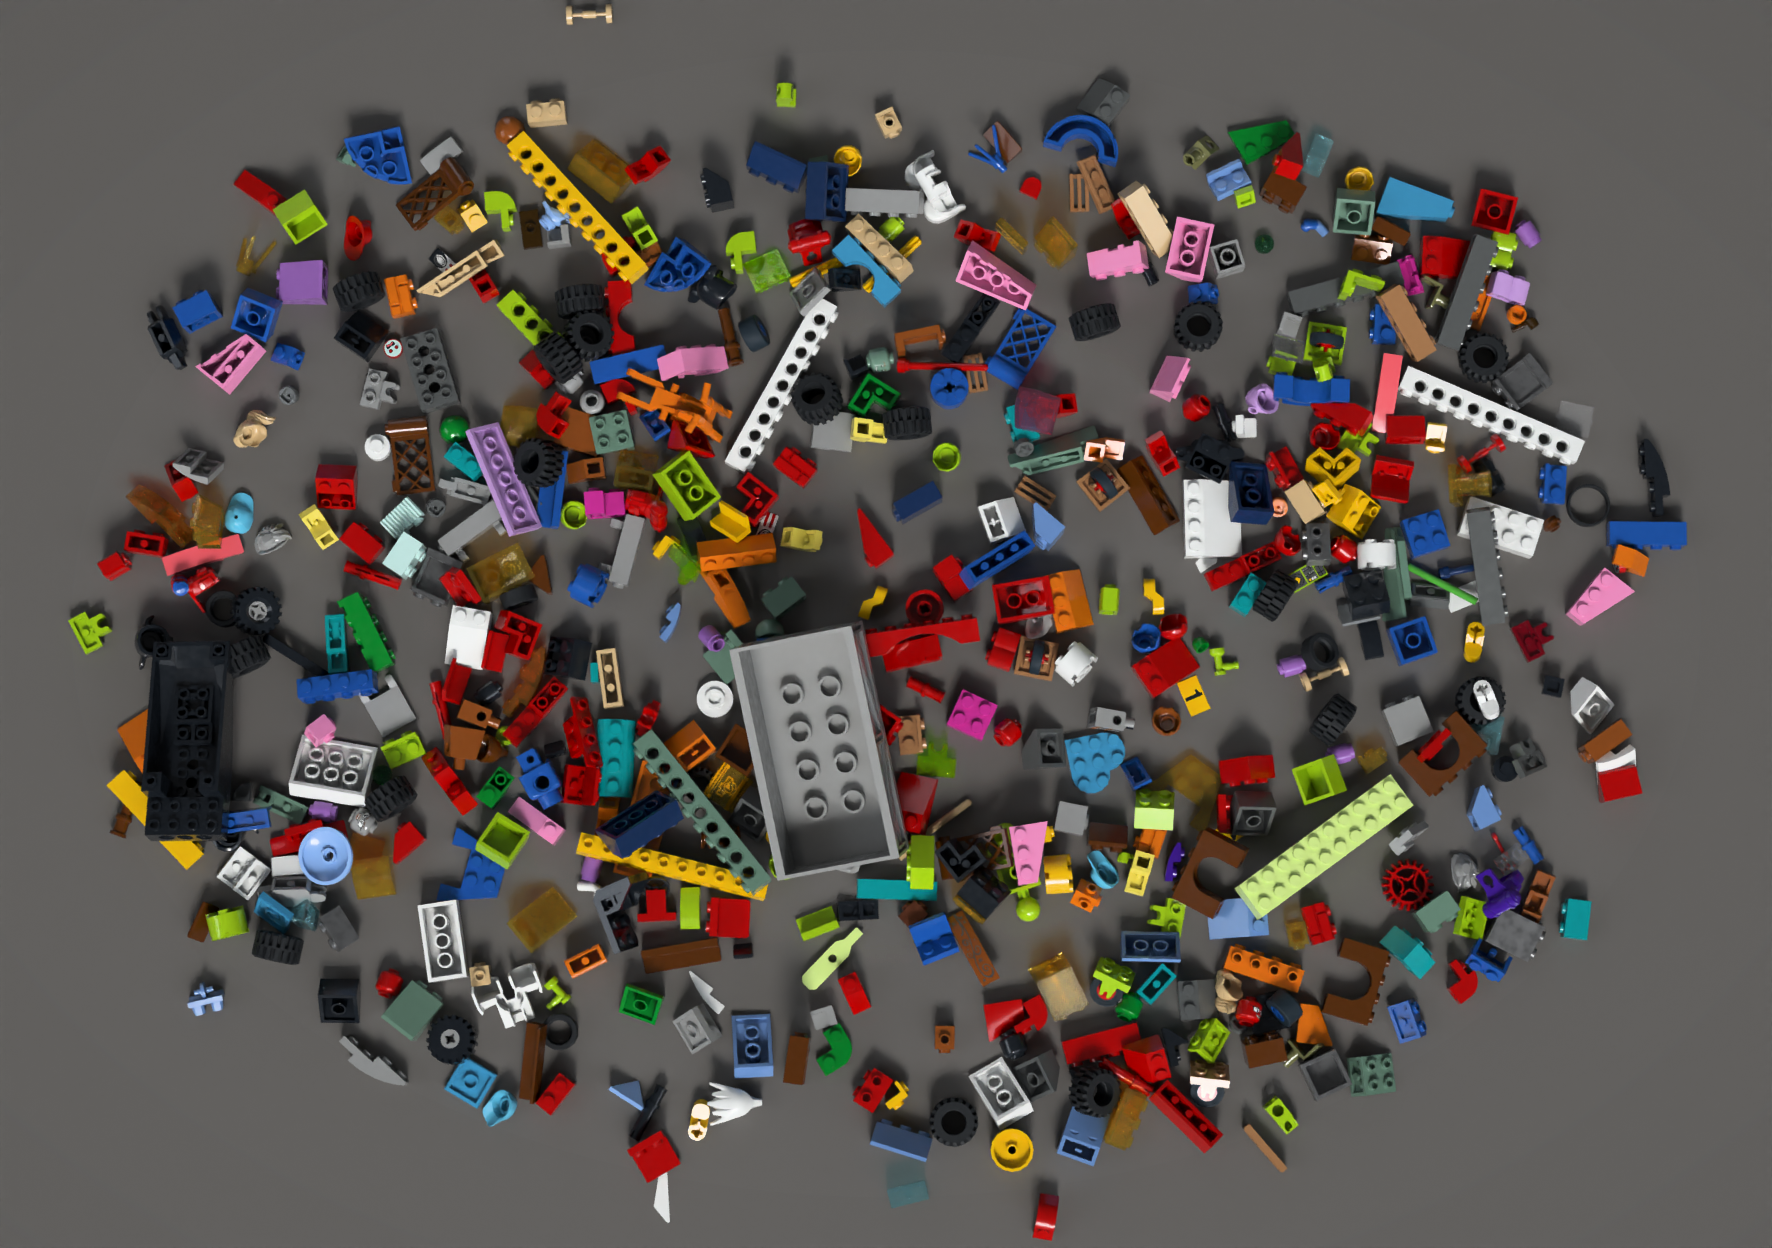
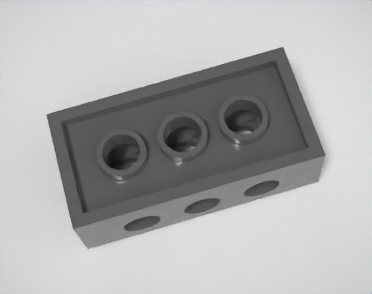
(418, 365)

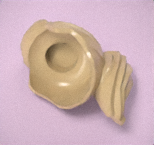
(252, 430)
(1228, 991)

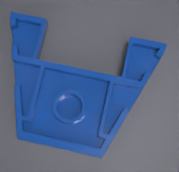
(481, 876)

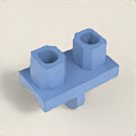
(204, 996)

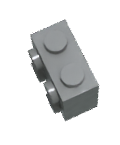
(1406, 720)

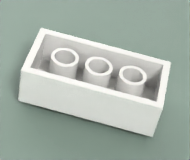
(1515, 530)
(443, 941)

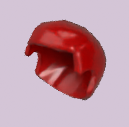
(1324, 436)
(1286, 541)
(1173, 626)

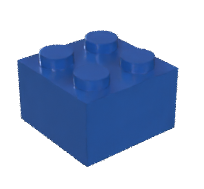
(197, 311)
(256, 314)
(1424, 534)
(1412, 641)

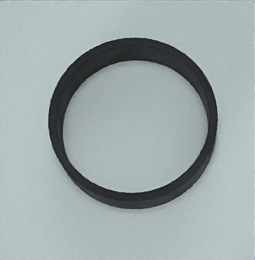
(1604, 494)

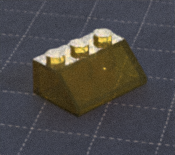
(601, 170)
(1125, 1119)

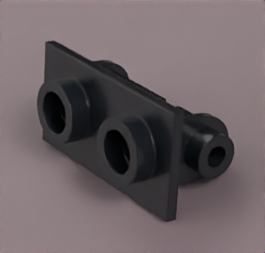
(1486, 464)

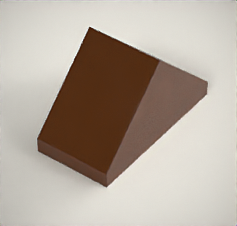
(542, 577)

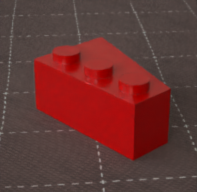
(913, 653)

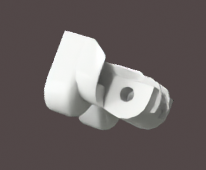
(939, 202)
(519, 1008)

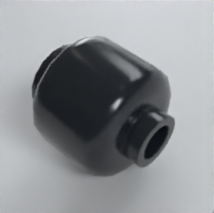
(1013, 1045)

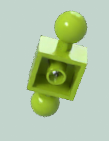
(1027, 907)

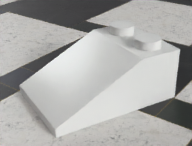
(468, 636)
(1001, 1093)

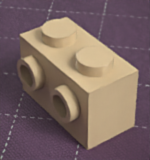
(546, 113)
(1306, 501)

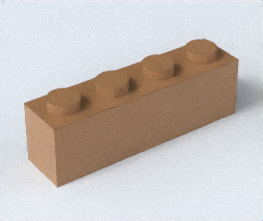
(1406, 322)

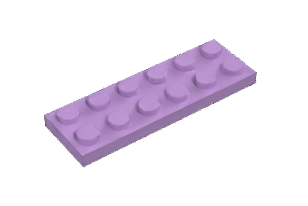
(498, 470)

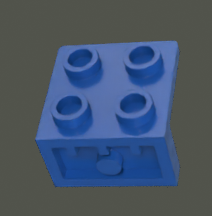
(933, 938)

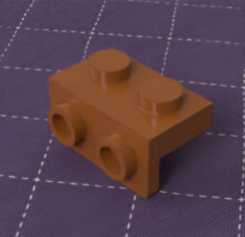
(1372, 249)

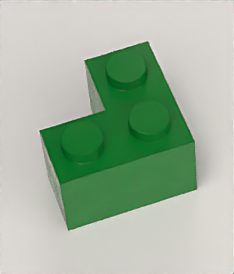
(872, 392)

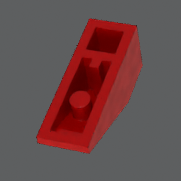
(1289, 159)
(259, 191)
(874, 546)

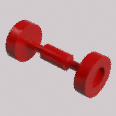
(1465, 464)

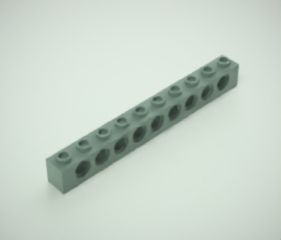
(651, 742)

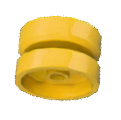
(1001, 1144)

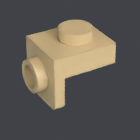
(480, 974)

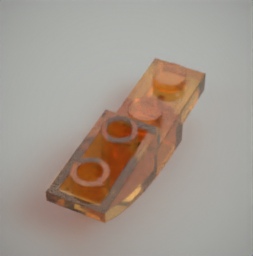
(163, 513)
(532, 675)

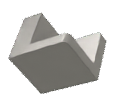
(559, 237)
(1289, 325)
(823, 1017)

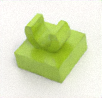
(1244, 196)

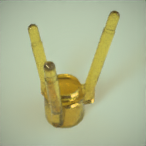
(245, 265)

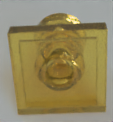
(1467, 485)

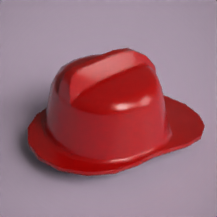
(357, 235)

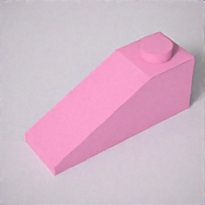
(536, 821)

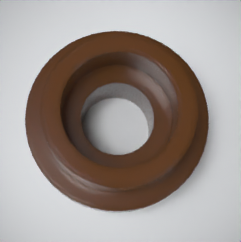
(1551, 524)

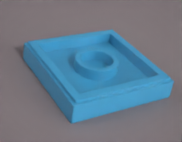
(273, 912)
(471, 1082)

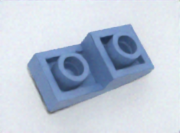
(673, 616)

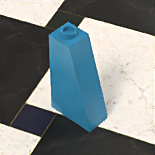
(1413, 203)

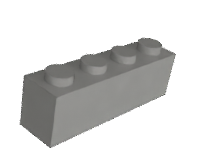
(884, 201)

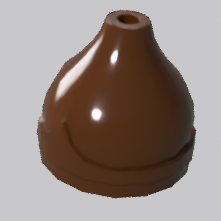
(491, 749)

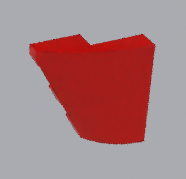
(1002, 1017)

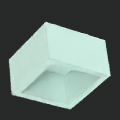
(405, 556)

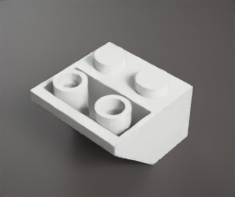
(1001, 520)

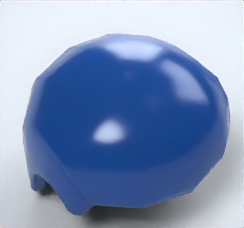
(1146, 638)

